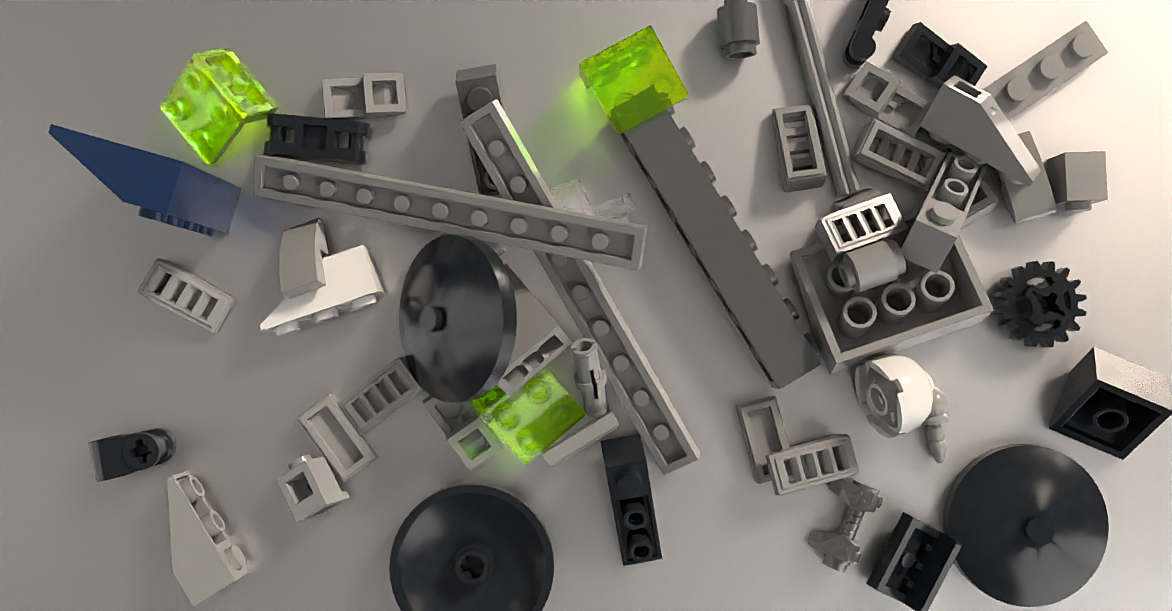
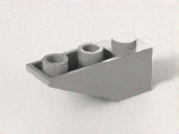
(979, 127)
(943, 212)
(200, 550)

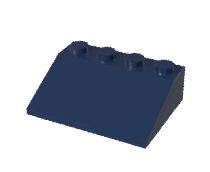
(159, 185)

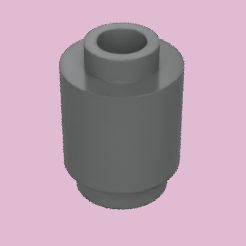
(738, 29)

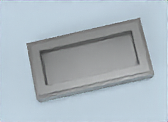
(763, 434)
(337, 437)
(580, 439)

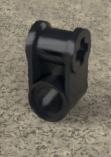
(129, 453)

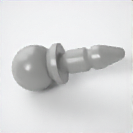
(935, 429)

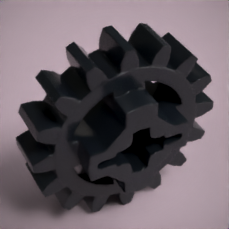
(1057, 302)

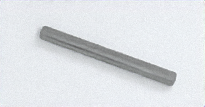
(822, 97)

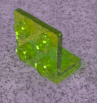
(633, 80)
(215, 102)
(531, 415)

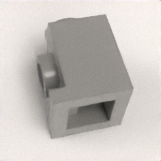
(310, 488)

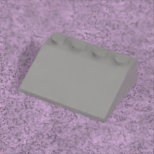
(892, 315)

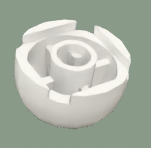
(896, 393)

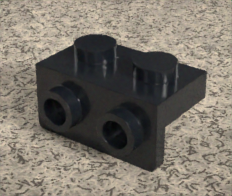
(914, 563)

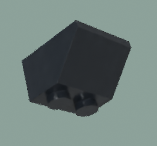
(1111, 403)

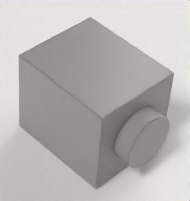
(1078, 179)

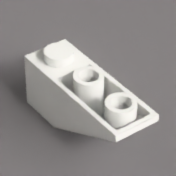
(349, 280)

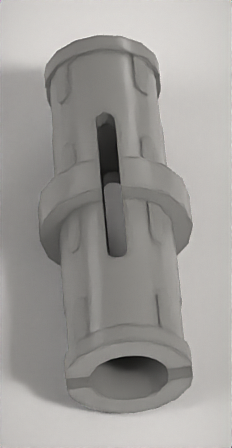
(590, 377)

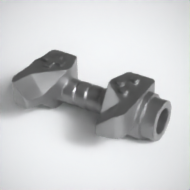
(840, 548)

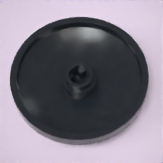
(457, 318)
(1026, 524)
(472, 553)

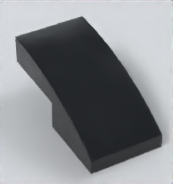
(935, 59)

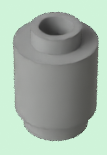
(872, 265)

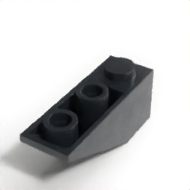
(631, 499)

